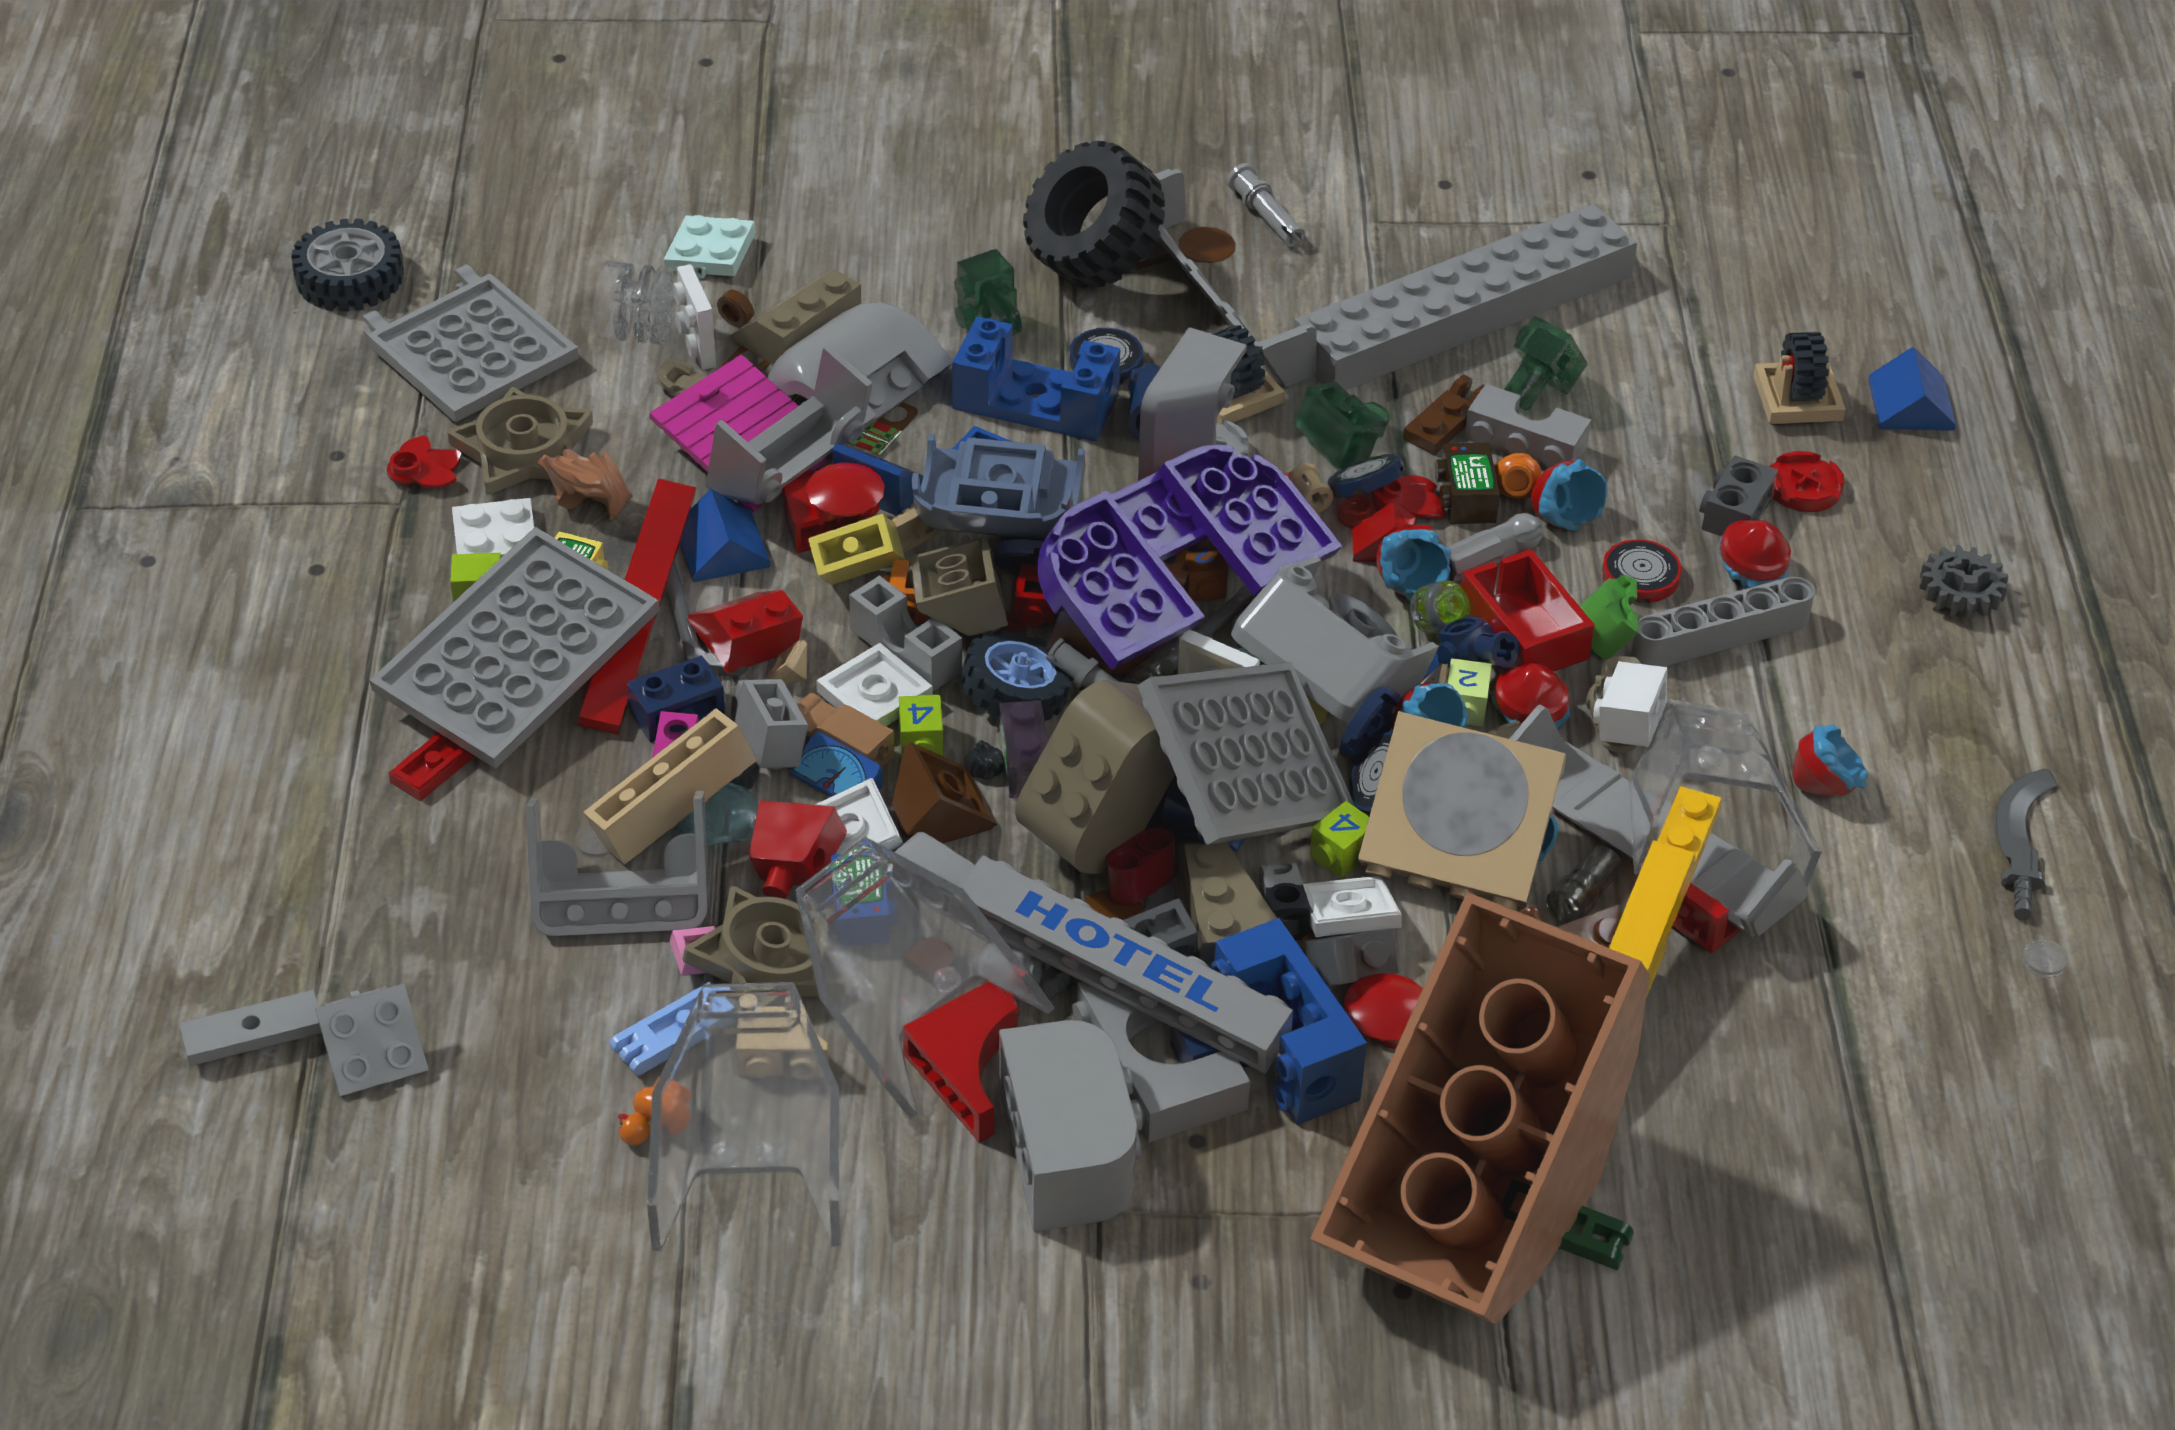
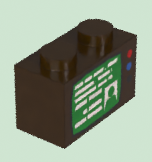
(1468, 483)

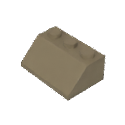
(799, 315)
(960, 587)

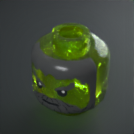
(1438, 605)

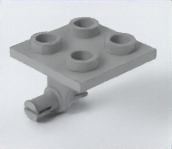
(371, 1038)

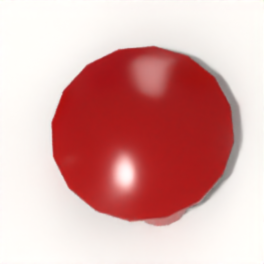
(845, 491)
(1382, 1006)

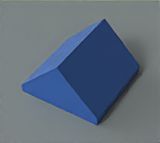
(1911, 395)
(897, 479)
(721, 539)

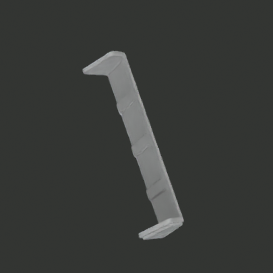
(1287, 356)
(1600, 804)

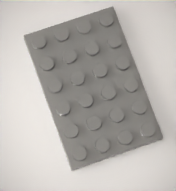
(514, 647)
(1245, 750)

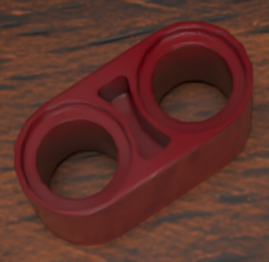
(1141, 866)

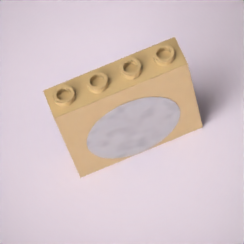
(1461, 810)

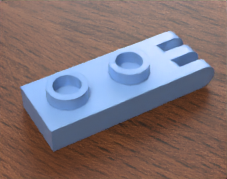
(654, 1037)

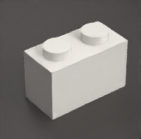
(1631, 704)

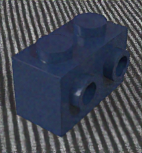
(682, 688)

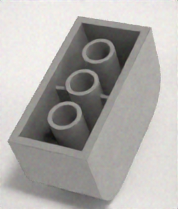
(1069, 1121)

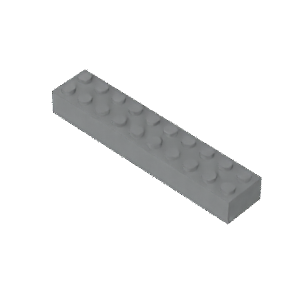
(1469, 296)

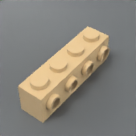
(665, 786)

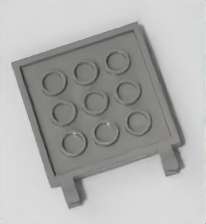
(470, 345)

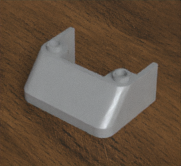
(1186, 398)
(795, 443)
(1328, 654)
(617, 900)

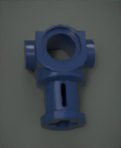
(1476, 641)

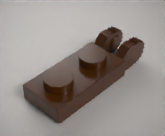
(1443, 417)

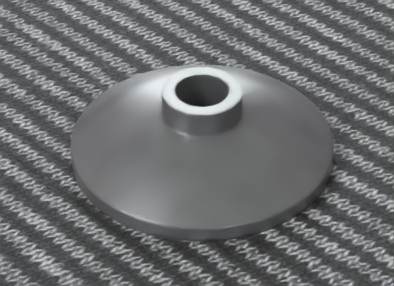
(1359, 615)

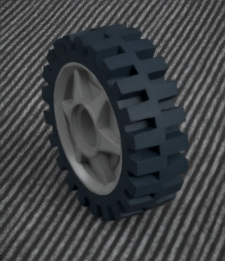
(347, 265)

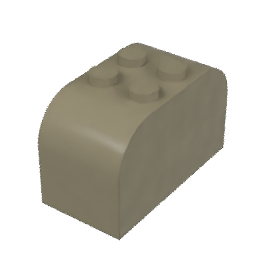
(1096, 777)

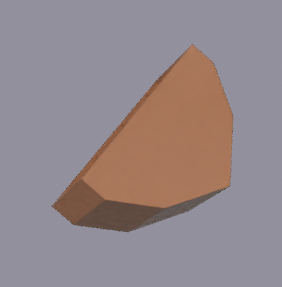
(1496, 1080)

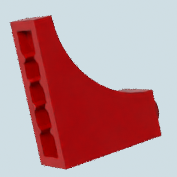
(955, 1046)

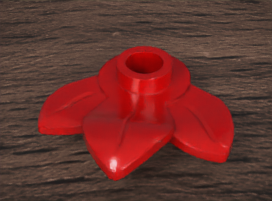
(423, 465)
(1412, 498)

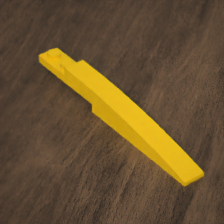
(1665, 879)

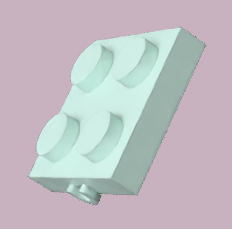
(710, 244)

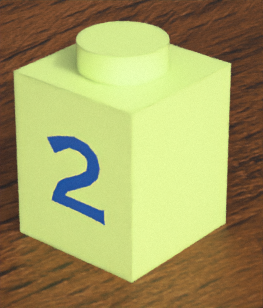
(1472, 683)

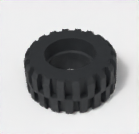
(1118, 235)

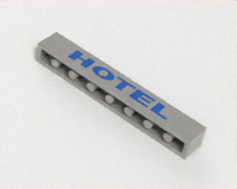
(1129, 965)

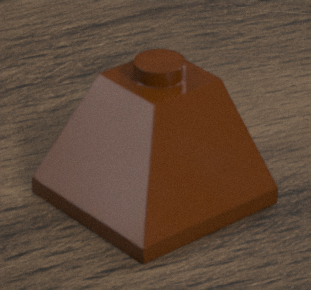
(938, 797)

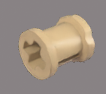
(1313, 486)

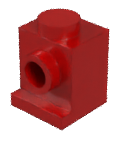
(1029, 601)

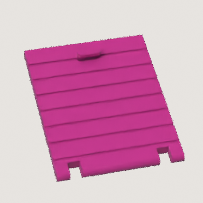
(732, 393)

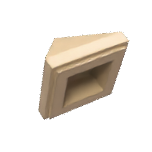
(791, 664)

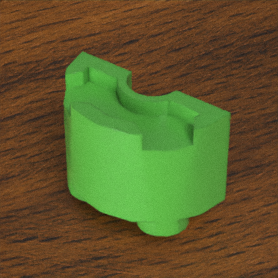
(1612, 615)

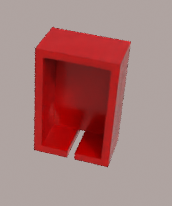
(1531, 607)

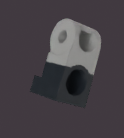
(1286, 897)

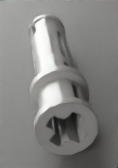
(1258, 196)

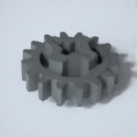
(1963, 581)

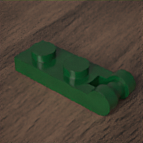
(1579, 1238)

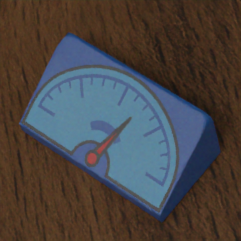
(834, 767)

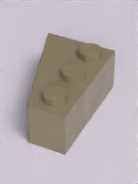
(1220, 896)

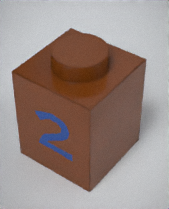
(1206, 572)

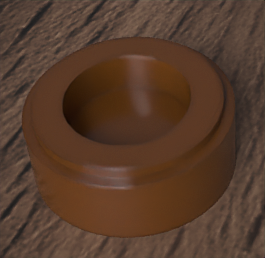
(735, 308)

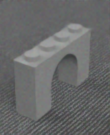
(1168, 1094)

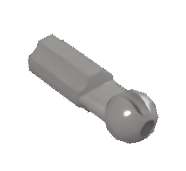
(1516, 535)

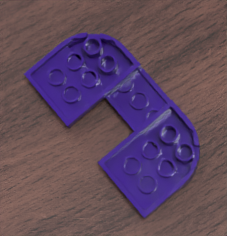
(1110, 549)

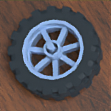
(1019, 674)

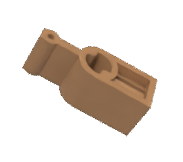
(848, 728)

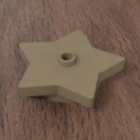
(516, 434)
(756, 944)

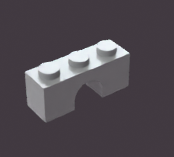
(1549, 441)
(882, 617)

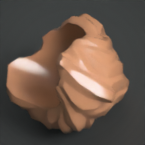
(584, 477)

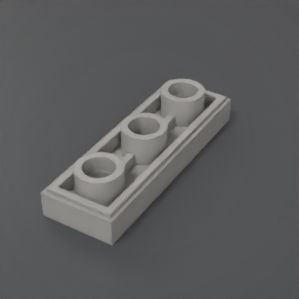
(250, 1027)

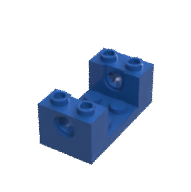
(999, 387)
(1324, 1052)

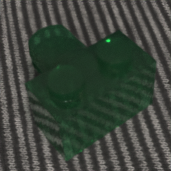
(986, 291)
(1546, 358)
(1341, 423)

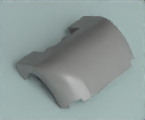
(878, 341)

